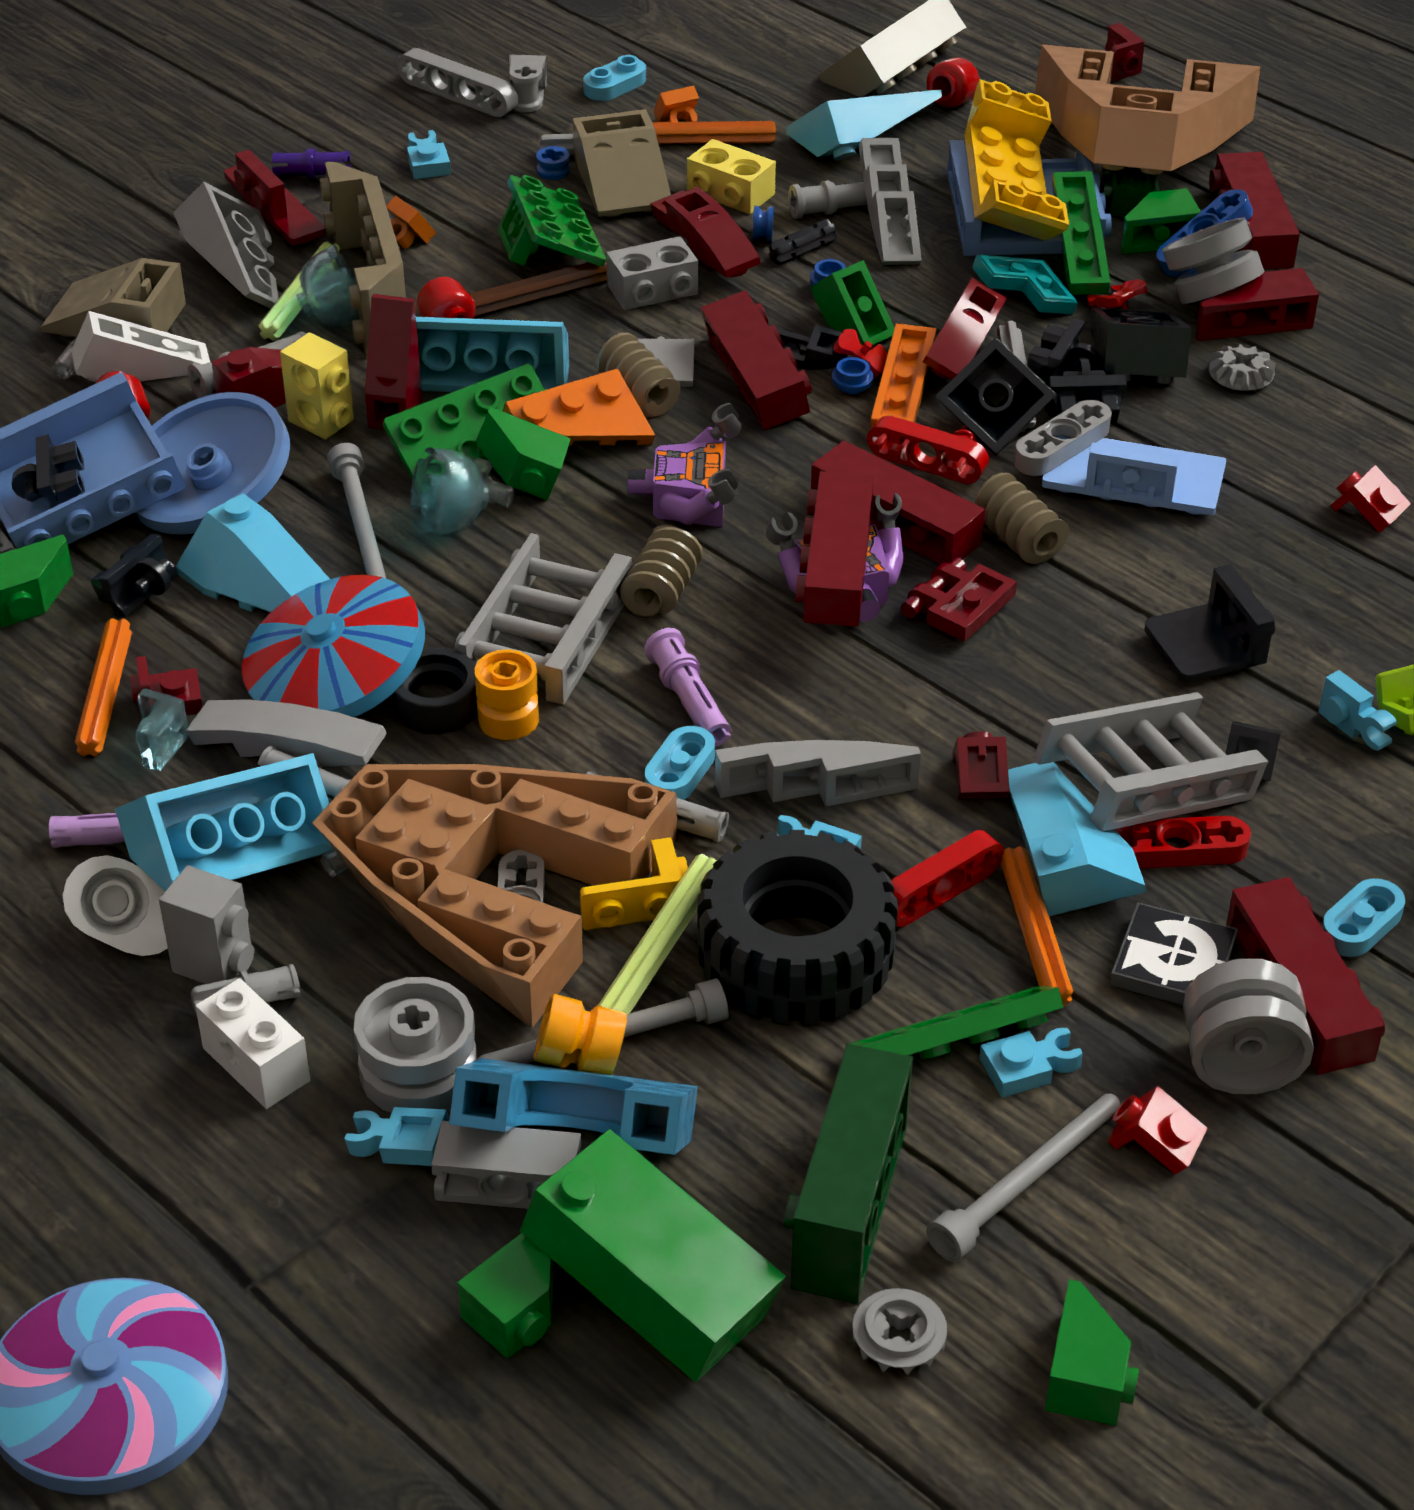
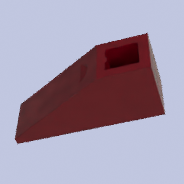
(392, 359)

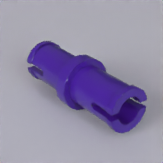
(307, 163)

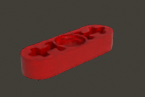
(907, 452)
(1210, 828)
(945, 875)

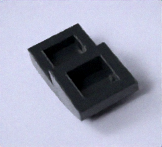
(813, 351)

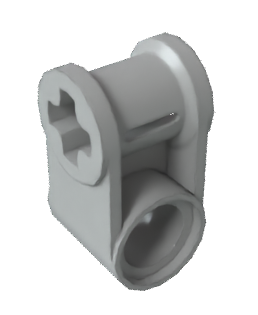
(529, 79)

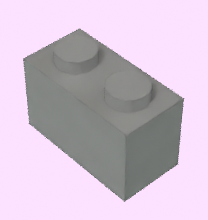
(206, 926)

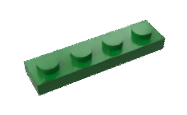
(1083, 240)
(975, 1022)

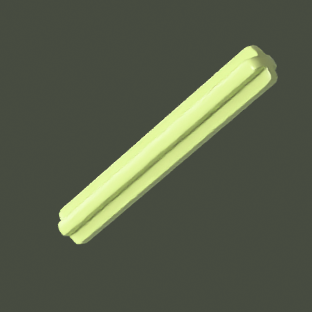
(286, 307)
(658, 939)

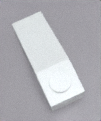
(122, 346)

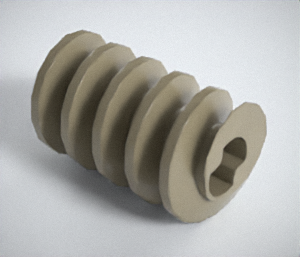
(644, 374)
(1021, 519)
(661, 571)

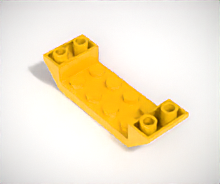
(1007, 162)

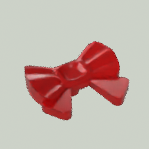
(1120, 295)
(849, 345)

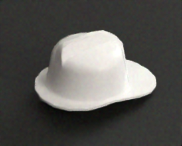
(116, 905)

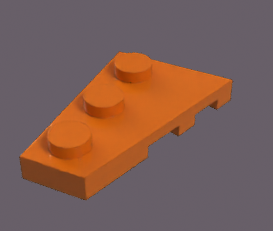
(587, 410)

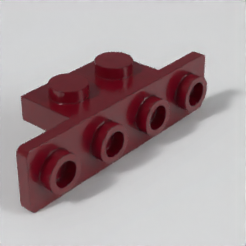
(273, 200)

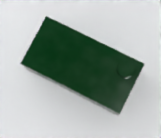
(850, 1174)

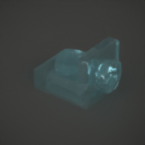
(161, 728)

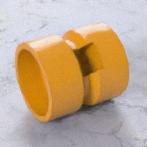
(507, 694)
(579, 1036)

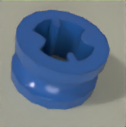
(552, 163)
(763, 223)

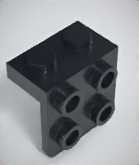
(1216, 636)

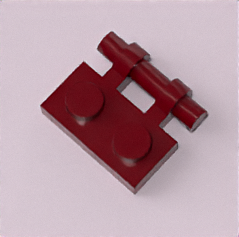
(969, 598)

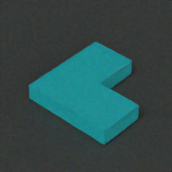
(1029, 276)

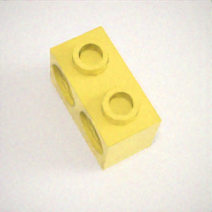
(732, 175)
(317, 385)

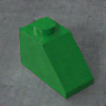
(1157, 220)
(853, 302)
(522, 452)
(32, 579)
(509, 1296)
(1090, 1362)

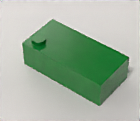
(652, 1254)

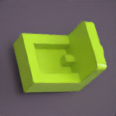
(1396, 696)

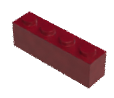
(1271, 224)
(757, 359)
(930, 517)
(836, 550)
(1281, 928)

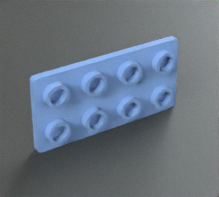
(1142, 475)

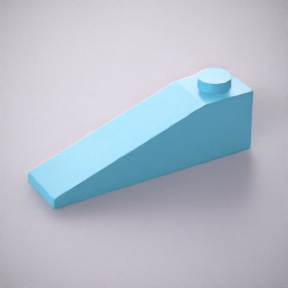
(840, 124)
(247, 557)
(1068, 852)

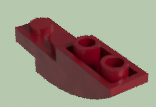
(709, 231)
(964, 330)

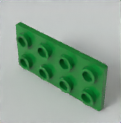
(548, 219)
(457, 417)

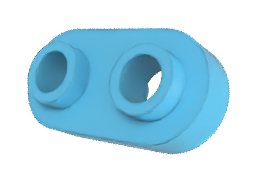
(614, 78)
(682, 760)
(1364, 916)

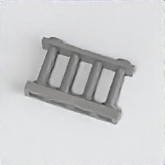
(574, 642)
(1144, 792)

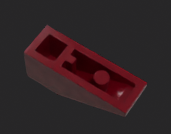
(1264, 305)
(251, 372)

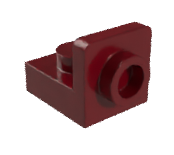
(1127, 50)
(177, 683)
(981, 766)

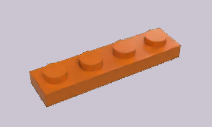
(904, 373)

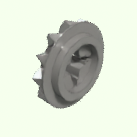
(1241, 368)
(902, 1310)

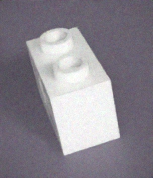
(253, 1043)

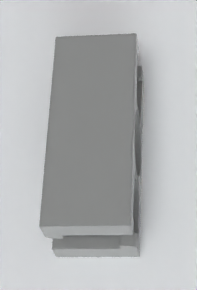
(498, 1165)

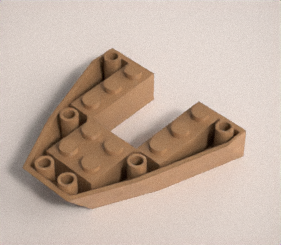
(1140, 124)
(431, 829)

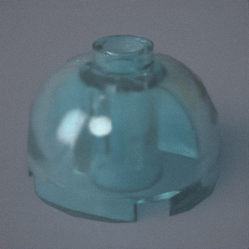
(326, 290)
(447, 492)

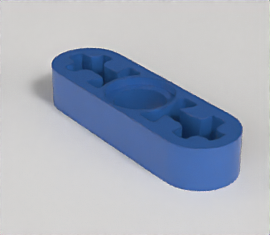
(1226, 207)

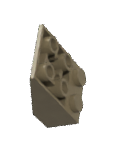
(620, 162)
(137, 292)

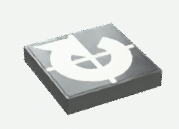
(1168, 951)

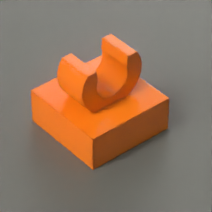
(677, 105)
(408, 223)

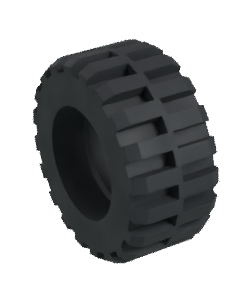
(797, 974)

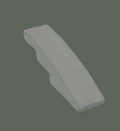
(890, 201)
(288, 727)
(832, 768)

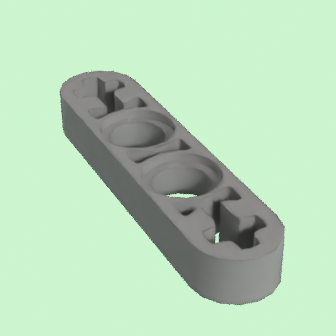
(421, 70)

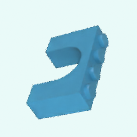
(513, 1094)

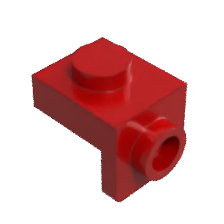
(1373, 497)
(1159, 1127)

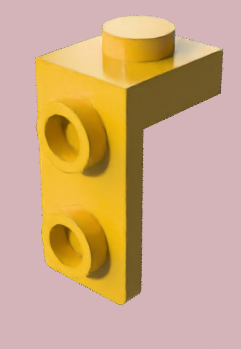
(634, 899)

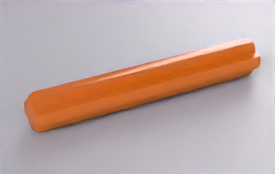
(724, 131)
(103, 687)
(1035, 922)

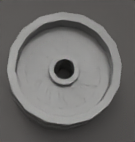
(1212, 263)
(1247, 1026)
(412, 1041)

